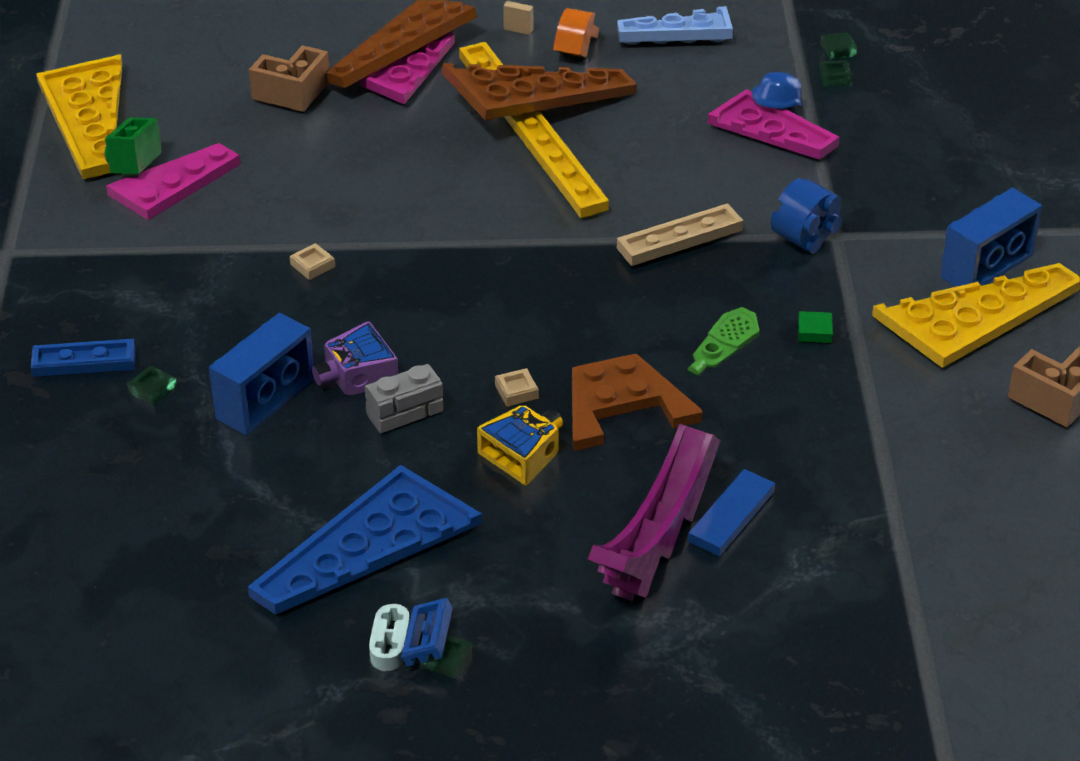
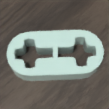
(383, 636)

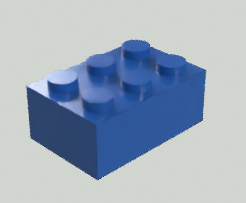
(991, 239)
(262, 373)

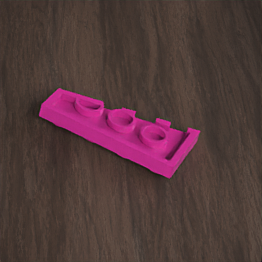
(406, 74)
(773, 126)
(173, 181)

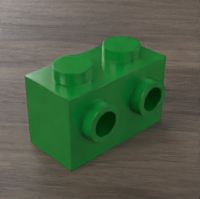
(133, 146)

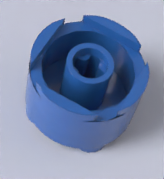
(807, 214)

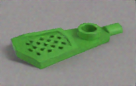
(725, 338)

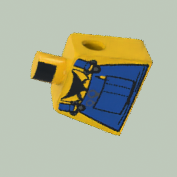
(520, 441)

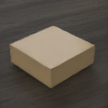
(518, 17)
(312, 261)
(516, 387)

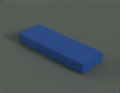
(83, 357)
(731, 512)

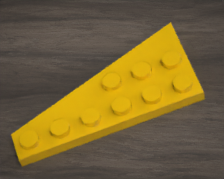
(85, 108)
(972, 314)

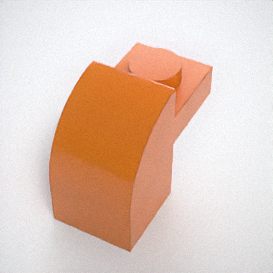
(575, 32)

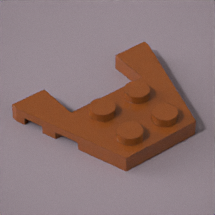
(619, 388)

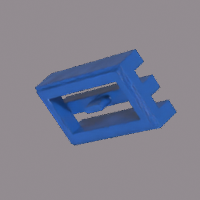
(433, 630)

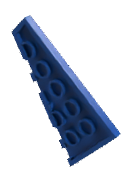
(377, 529)

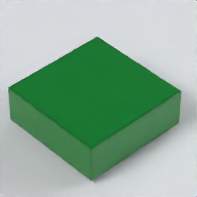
(815, 327)

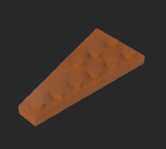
(407, 32)
(531, 89)

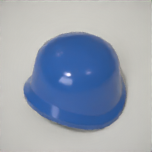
(778, 91)

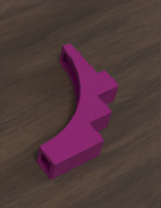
(634, 554)

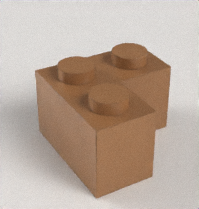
(292, 81)
(1048, 386)

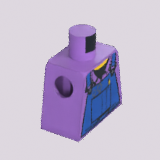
(356, 360)

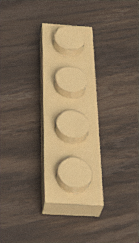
(679, 234)

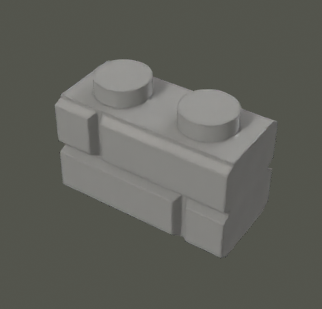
(404, 398)

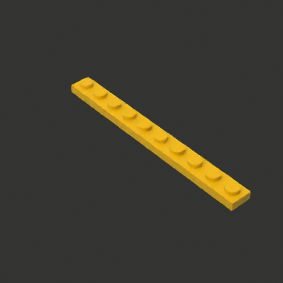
(546, 146)

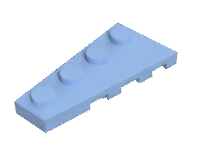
(674, 27)

